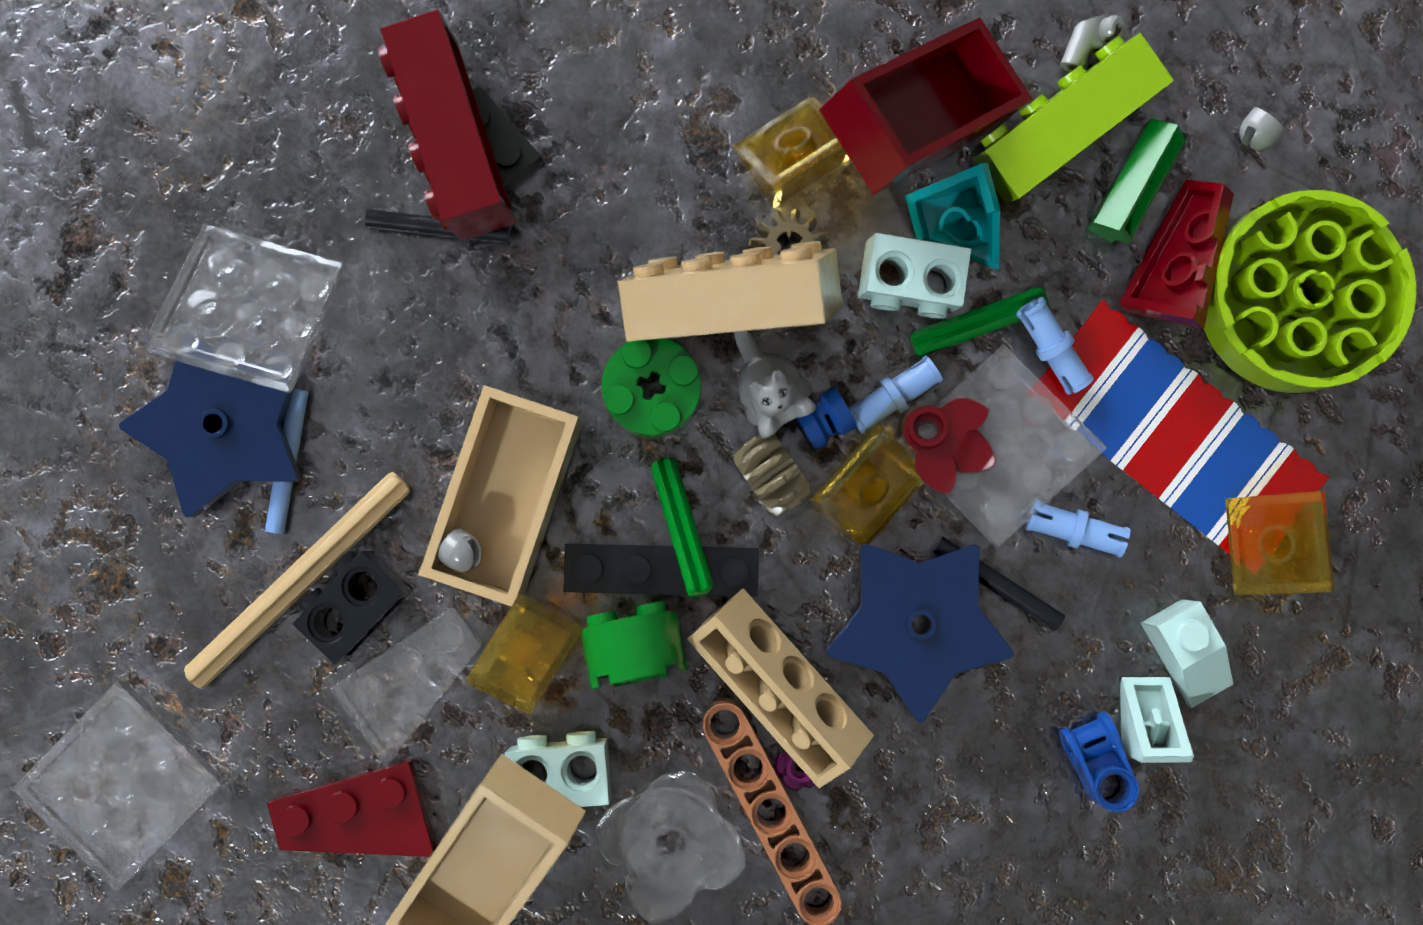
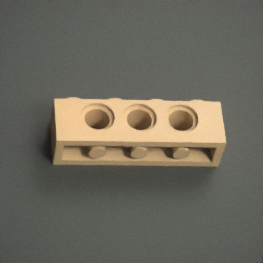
(781, 688)

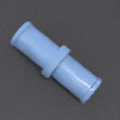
(1054, 345)
(895, 394)
(1080, 530)

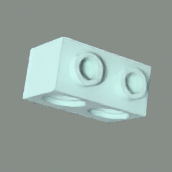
(913, 262)
(557, 761)

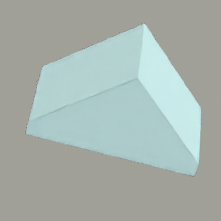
(1152, 721)

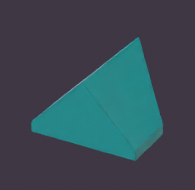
(960, 214)

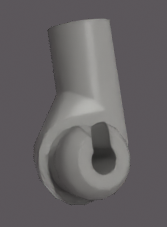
(1089, 36)

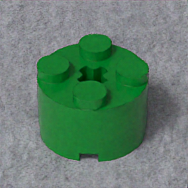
(639, 363)
(633, 647)

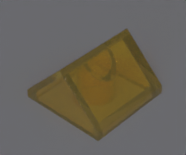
(791, 151)
(868, 486)
(1280, 544)
(525, 653)

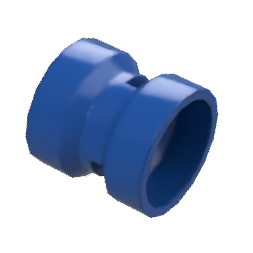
(817, 429)

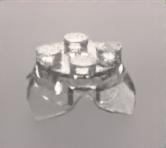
(662, 881)

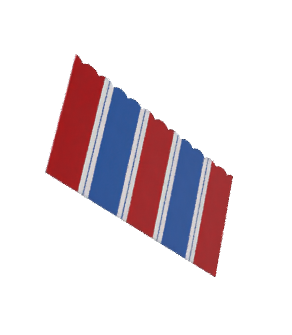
(1175, 428)

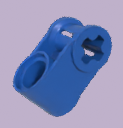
(1097, 753)

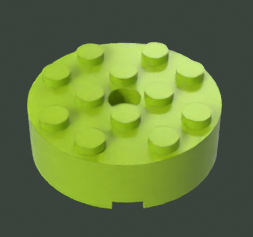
(1356, 284)

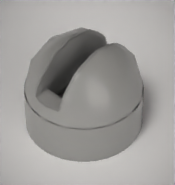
(1260, 129)
(460, 551)

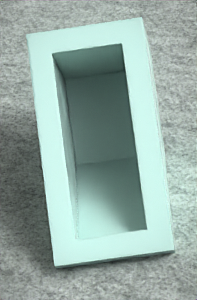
(1190, 650)

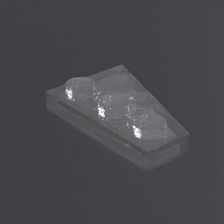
(403, 682)

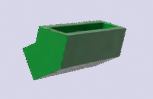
(1137, 181)

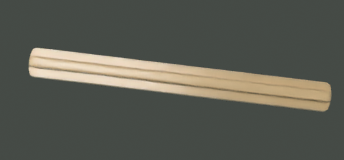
(296, 580)

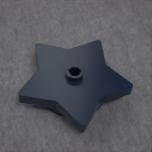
(209, 463)
(882, 630)

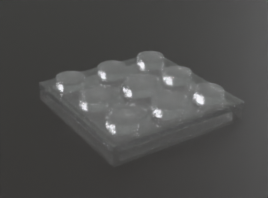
(245, 308)
(1034, 444)
(119, 785)

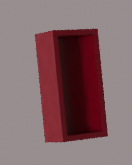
(924, 104)
(447, 126)

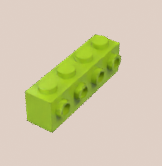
(1074, 117)

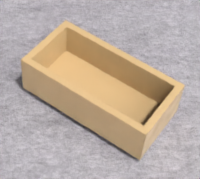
(731, 294)
(504, 492)
(492, 852)

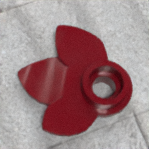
(956, 445)

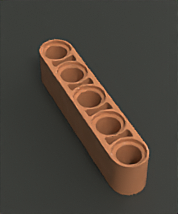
(778, 833)

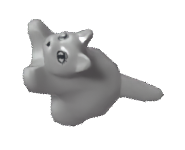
(770, 387)

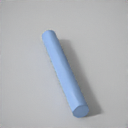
(282, 491)

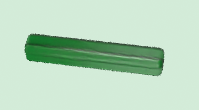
(972, 323)
(682, 527)

